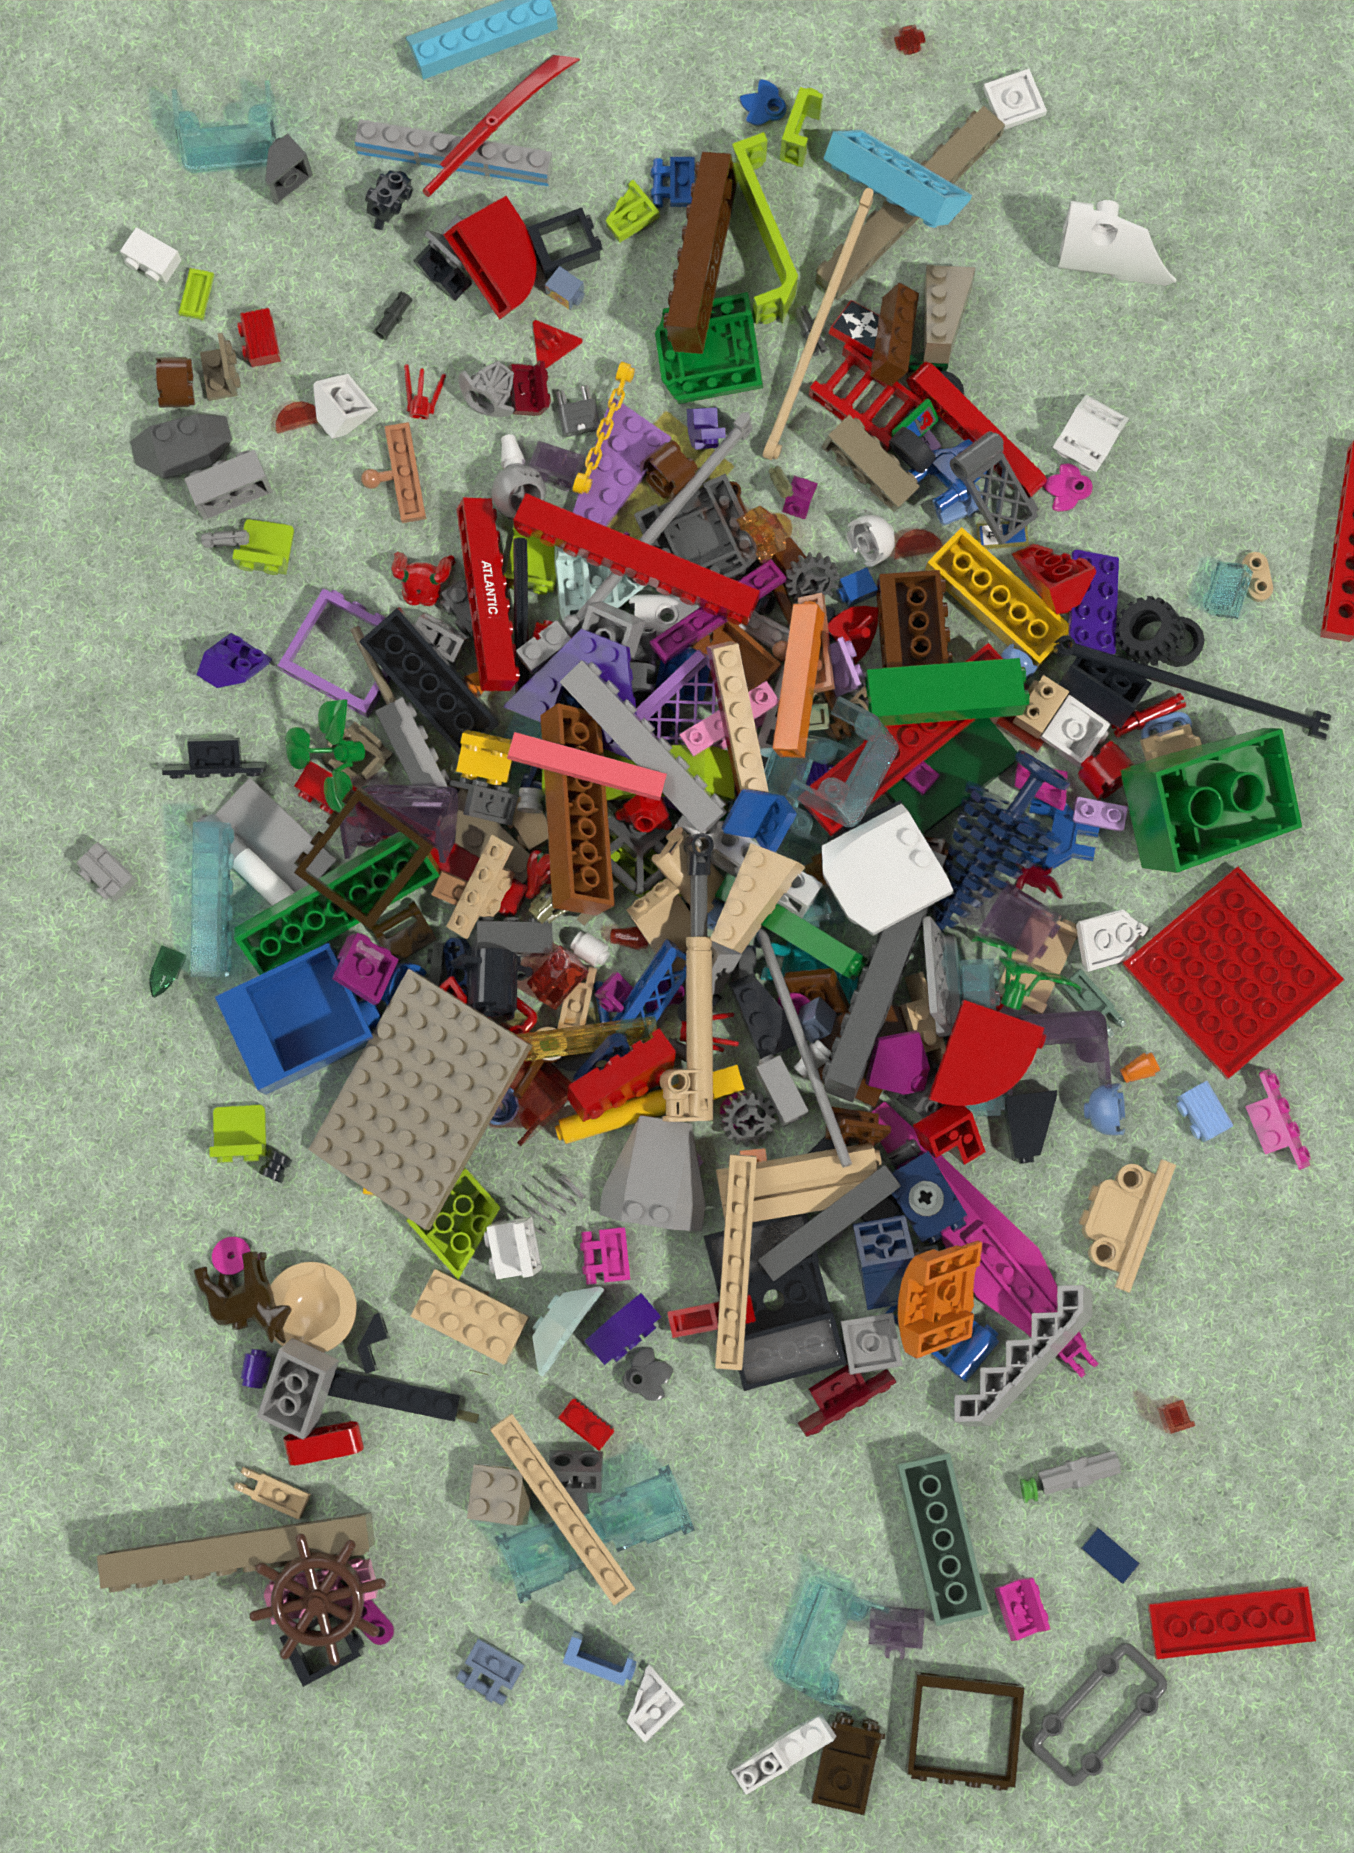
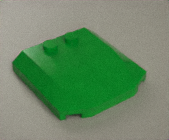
(728, 360)

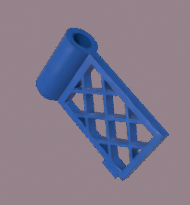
(967, 1354)

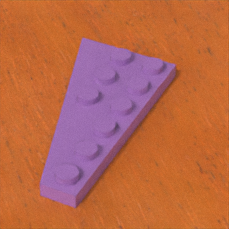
(619, 466)

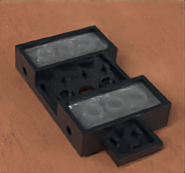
(800, 1334)

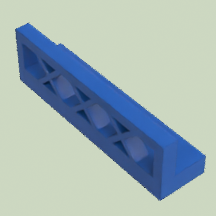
(648, 983)

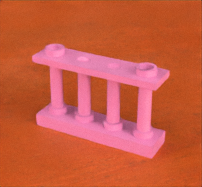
(710, 730)

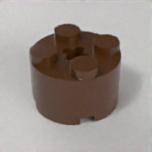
(175, 382)
(668, 470)

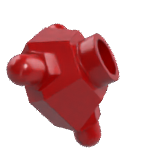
(645, 814)

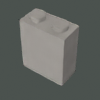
(780, 1089)

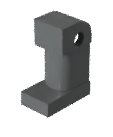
(642, 674)

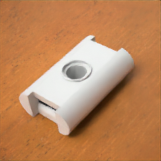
(653, 606)

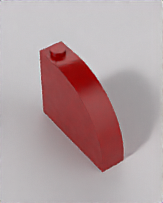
(496, 254)
(984, 1056)

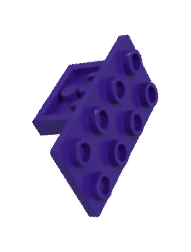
(1096, 616)

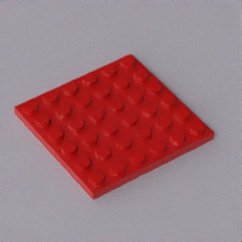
(1232, 972)

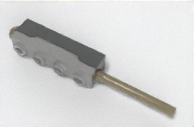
(402, 730)

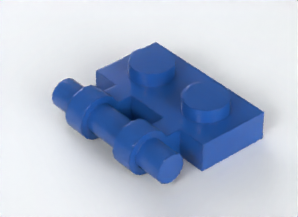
(681, 178)

